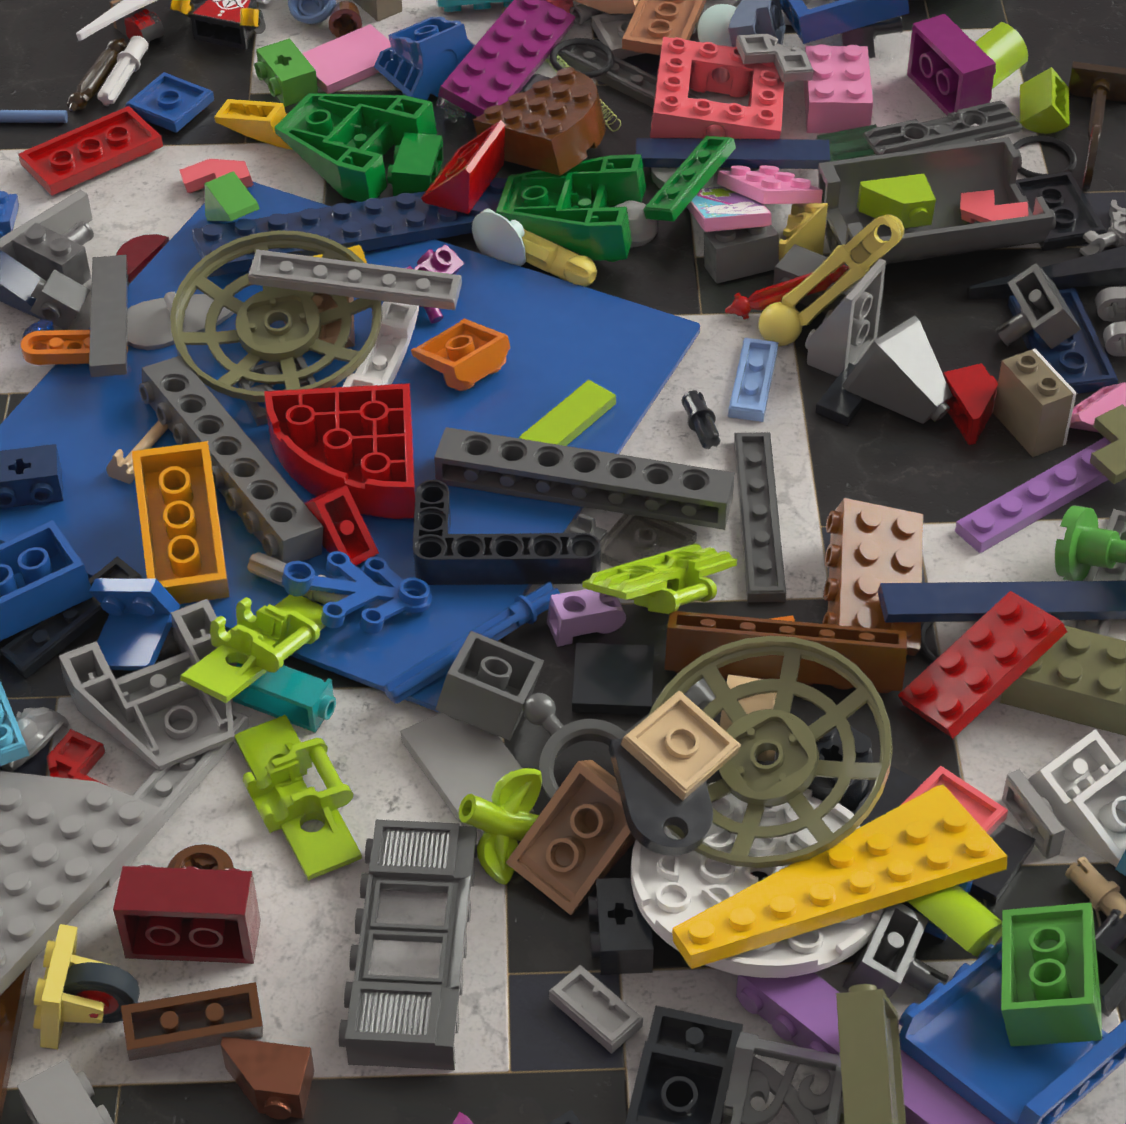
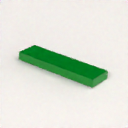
(689, 178)

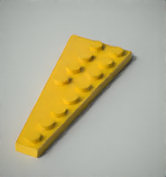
(888, 861)

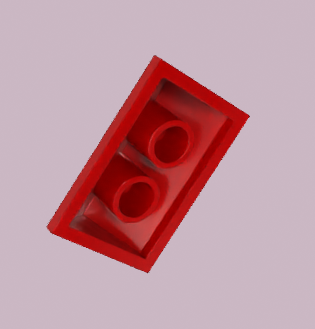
(469, 171)

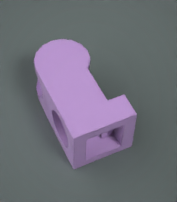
(582, 614)

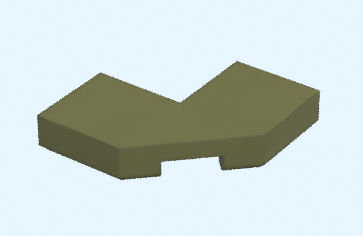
(1111, 458)

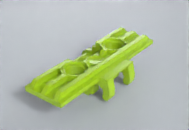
(664, 579)
(255, 642)
(286, 803)

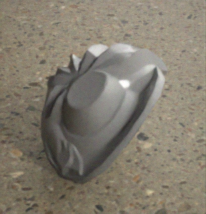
(37, 728)

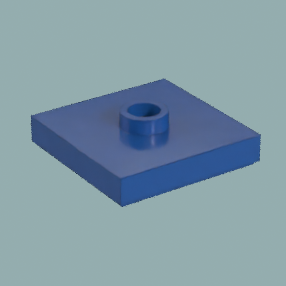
(170, 102)

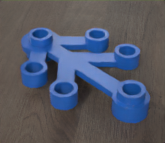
(402, 595)

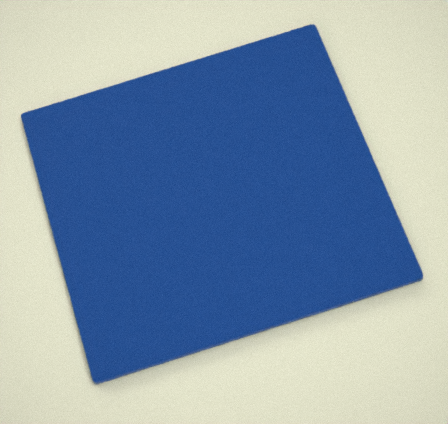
(556, 340)

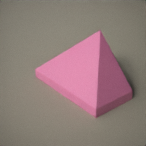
(1096, 405)

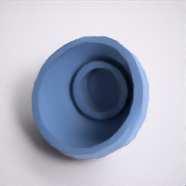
(311, 10)

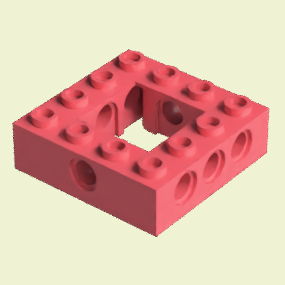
(719, 71)

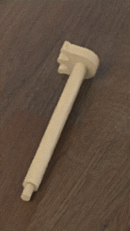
(123, 468)

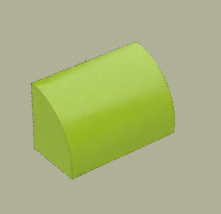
(1006, 50)
(1044, 103)
(961, 918)

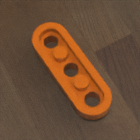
(57, 347)

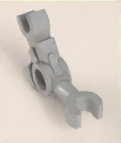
(1115, 236)

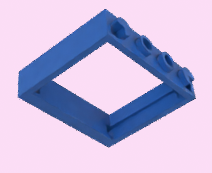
(839, 16)

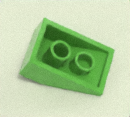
(1050, 975)

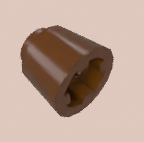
(344, 19)

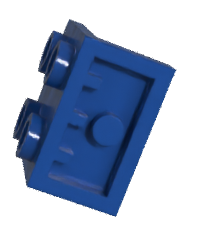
(136, 620)

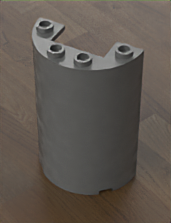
(949, 173)

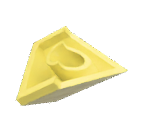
(805, 228)

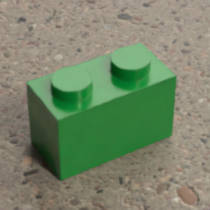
(416, 163)

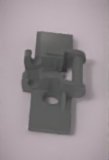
(993, 121)

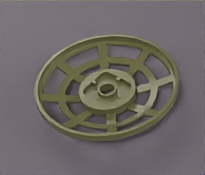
(261, 311)
(793, 741)

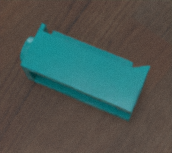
(290, 693)

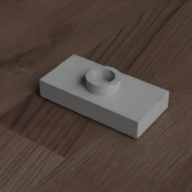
(1033, 814)
(596, 1008)

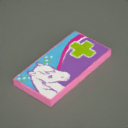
(726, 210)

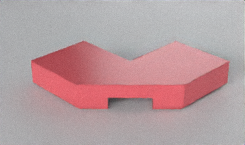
(210, 169)
(981, 207)

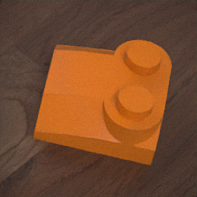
(464, 353)

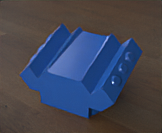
(424, 56)

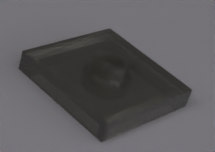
(642, 537)

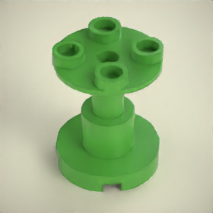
(1086, 545)

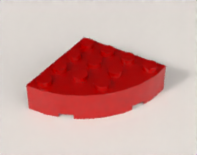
(348, 439)

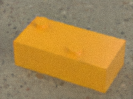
(181, 521)

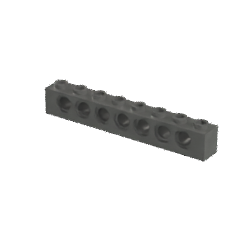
(239, 468)
(585, 478)

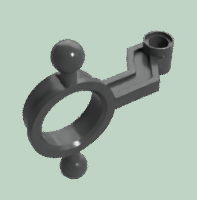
(541, 710)

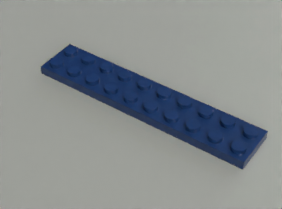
(365, 223)

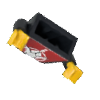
(223, 21)

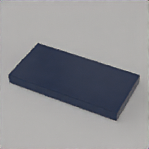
(1079, 357)

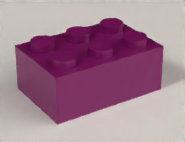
(949, 65)

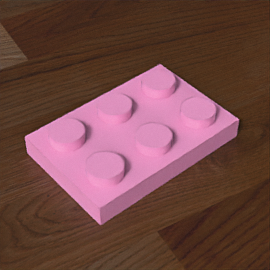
(769, 185)

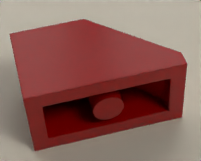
(971, 399)
(342, 525)

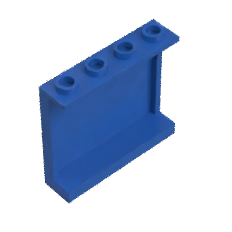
(966, 1046)

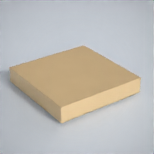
(680, 745)

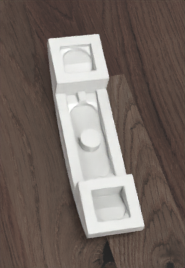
(390, 347)

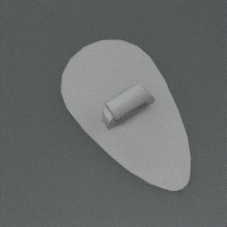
(151, 325)

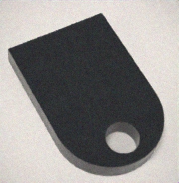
(652, 806)

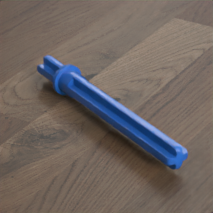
(425, 672)

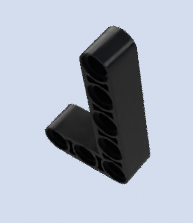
(494, 558)

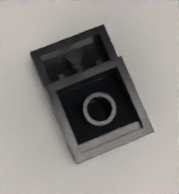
(684, 1069)

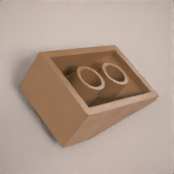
(575, 837)

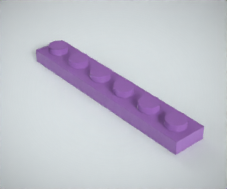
(1031, 500)

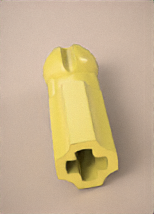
(558, 260)

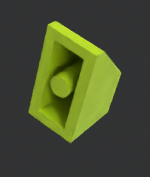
(903, 197)

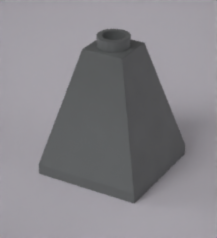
(902, 374)

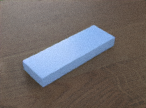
(753, 379)

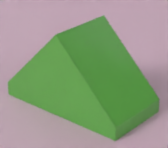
(228, 199)

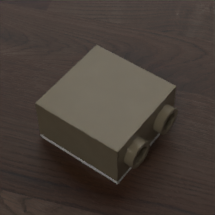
(1034, 402)

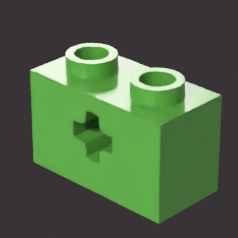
(286, 72)

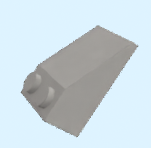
(849, 327)

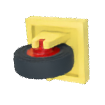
(78, 989)

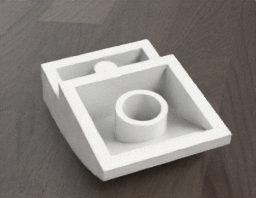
(1088, 794)

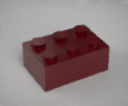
(187, 914)

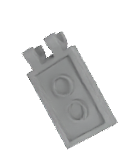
(458, 758)

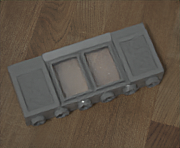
(410, 946)

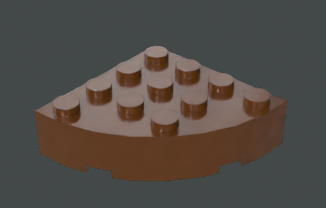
(550, 122)

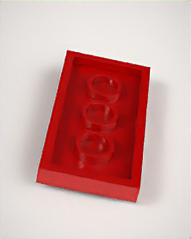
(90, 150)
(982, 664)

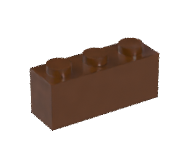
(191, 1021)

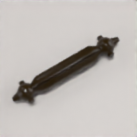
(96, 75)

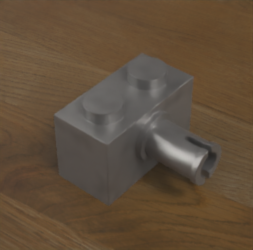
(46, 250)

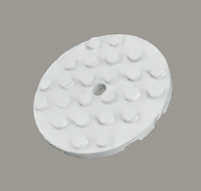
(687, 884)

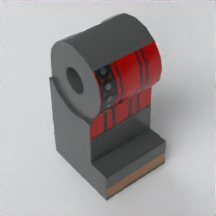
(139, 23)

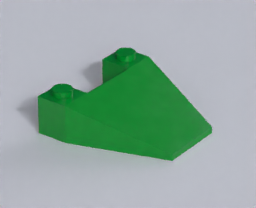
(350, 134)
(576, 205)

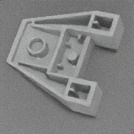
(152, 707)

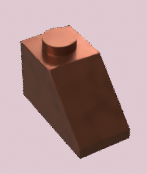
(271, 1075)

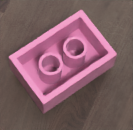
(840, 88)

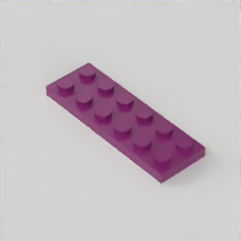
(507, 55)

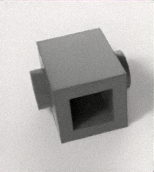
(58, 299)

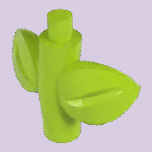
(503, 819)

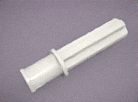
(127, 63)

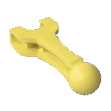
(784, 323)

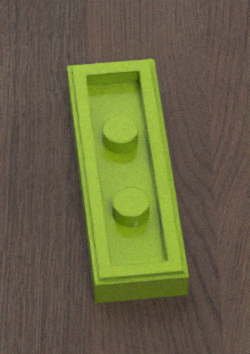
(572, 415)

